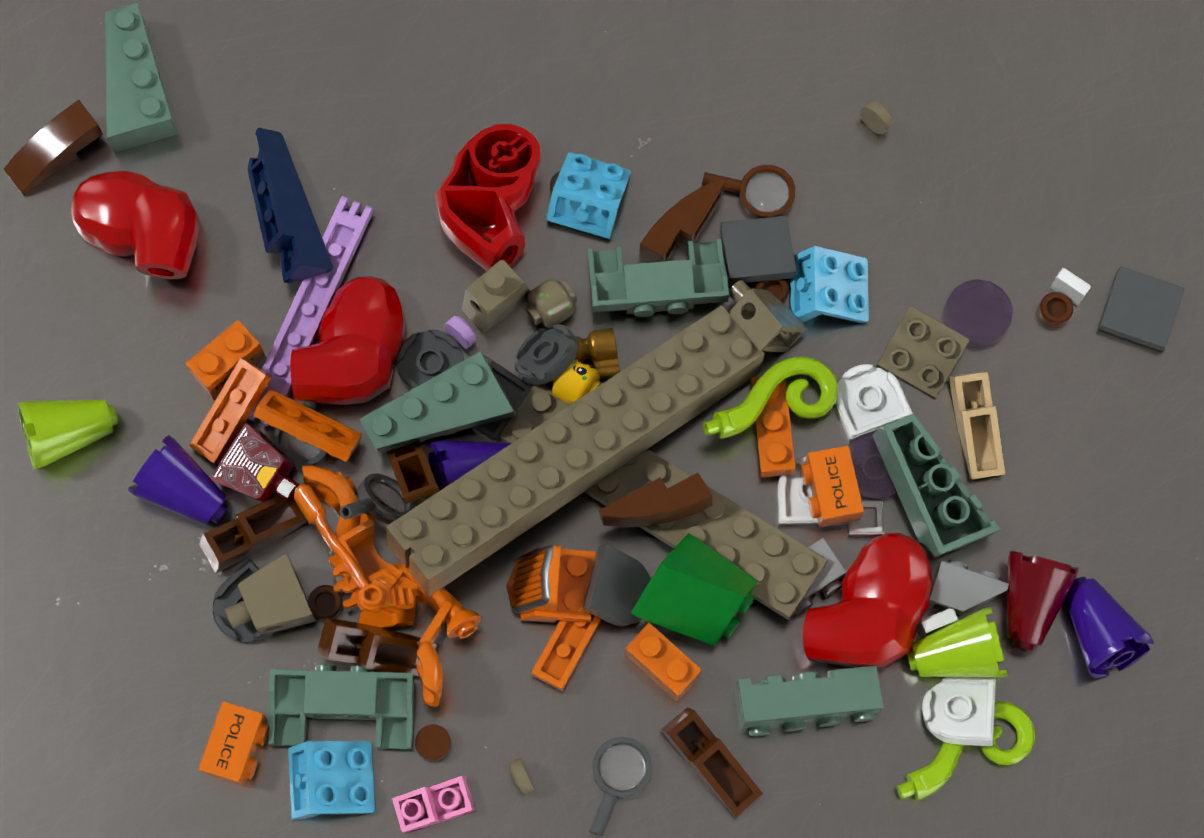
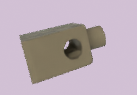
(496, 294)
(765, 318)
(272, 599)

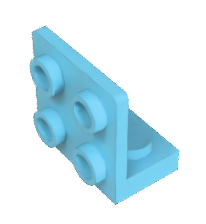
(588, 195)
(830, 285)
(331, 778)

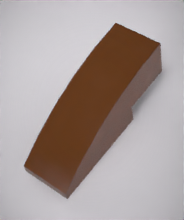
(53, 147)
(681, 222)
(412, 472)
(657, 504)
(251, 532)
(369, 646)
(711, 761)

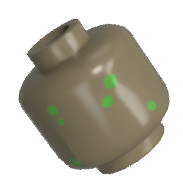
(551, 303)

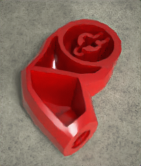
(484, 190)
(138, 218)
(355, 346)
(879, 607)

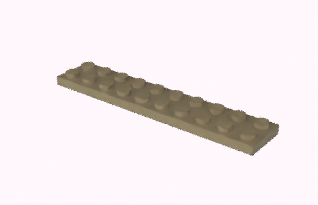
(773, 558)

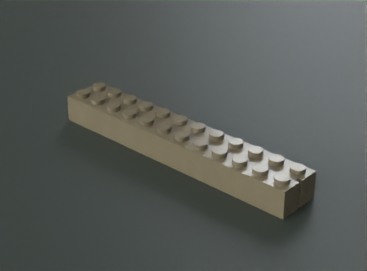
(573, 450)

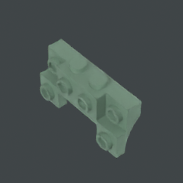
(658, 285)
(341, 695)

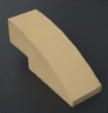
(977, 424)

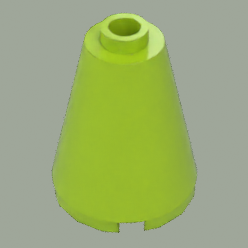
(63, 427)
(960, 649)

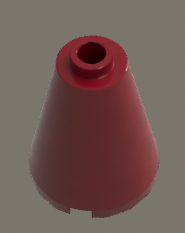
(1035, 596)

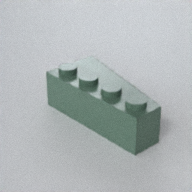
(134, 87)
(447, 403)
(930, 489)
(807, 700)

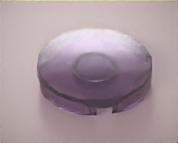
(979, 312)
(870, 470)

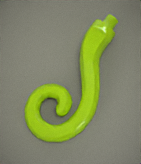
(739, 418)
(933, 776)

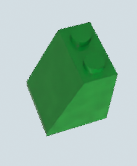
(696, 593)

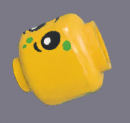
(575, 382)

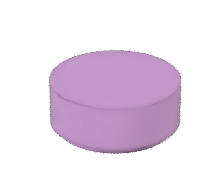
(460, 331)

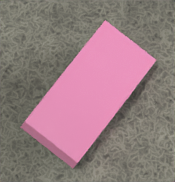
(433, 804)

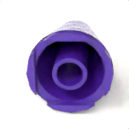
(457, 458)
(179, 485)
(1104, 629)

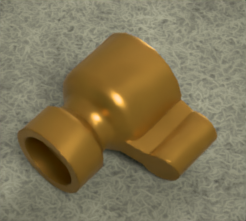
(602, 350)

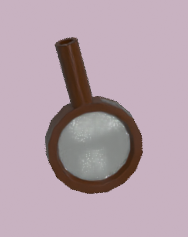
(762, 192)

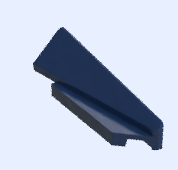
(284, 211)

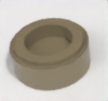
(876, 117)
(521, 776)

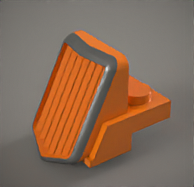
(551, 584)

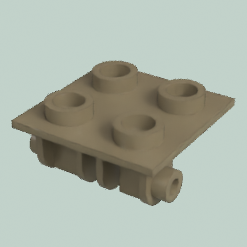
(923, 351)

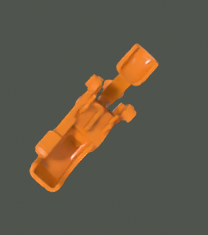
(381, 590)

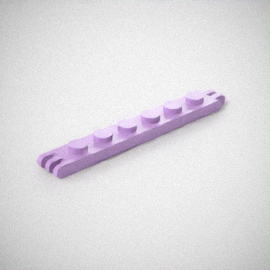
(315, 295)

